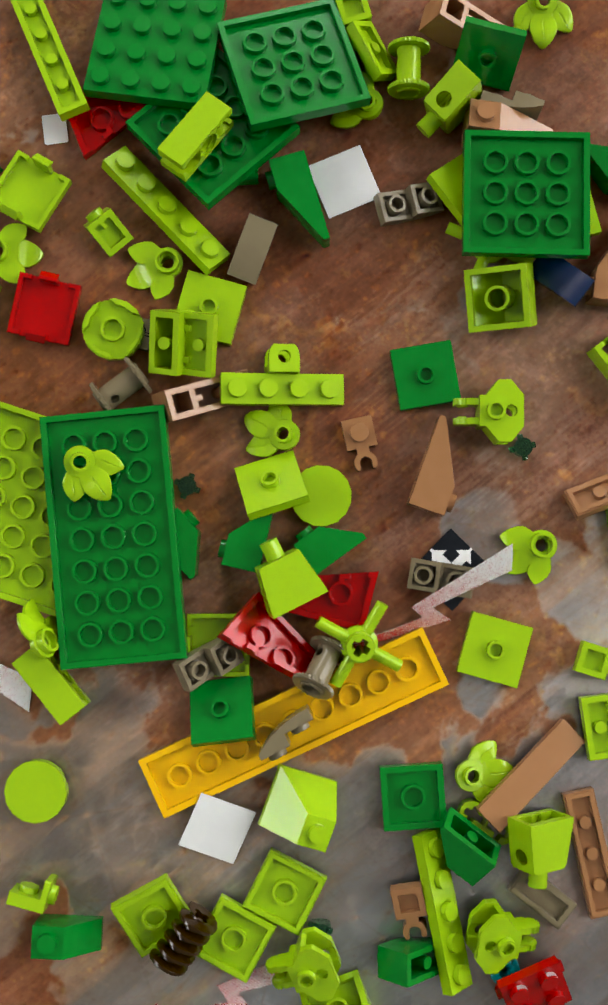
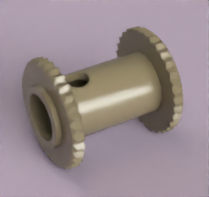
(120, 386)
(320, 670)

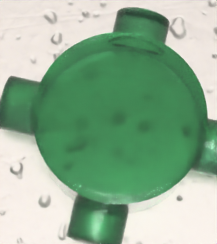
(522, 447)
(187, 485)
(322, 924)

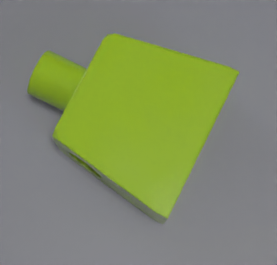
(449, 100)
(286, 579)
(539, 843)

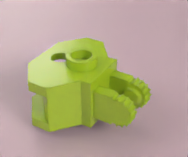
(491, 412)
(499, 937)
(308, 966)

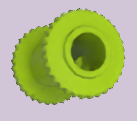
(408, 70)

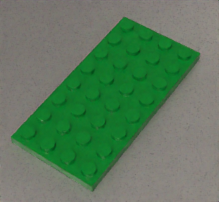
(120, 556)

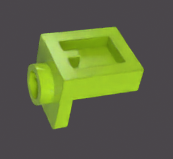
(107, 230)
(31, 898)

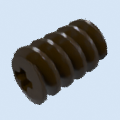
(184, 940)

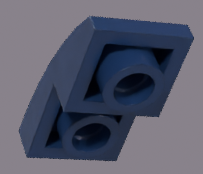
(562, 279)

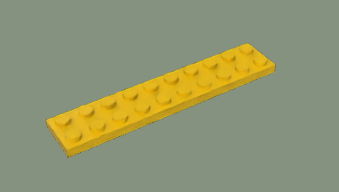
(371, 690)

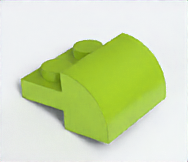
(182, 343)

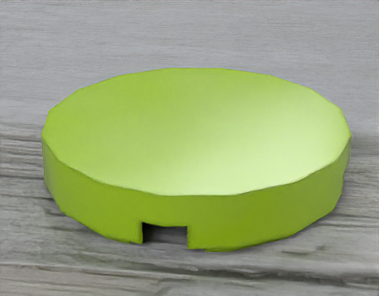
(113, 329)
(328, 496)
(36, 791)

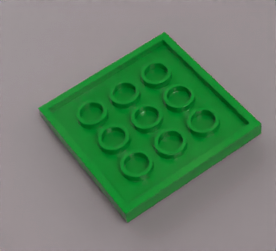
(155, 51)
(293, 64)
(233, 158)
(526, 194)

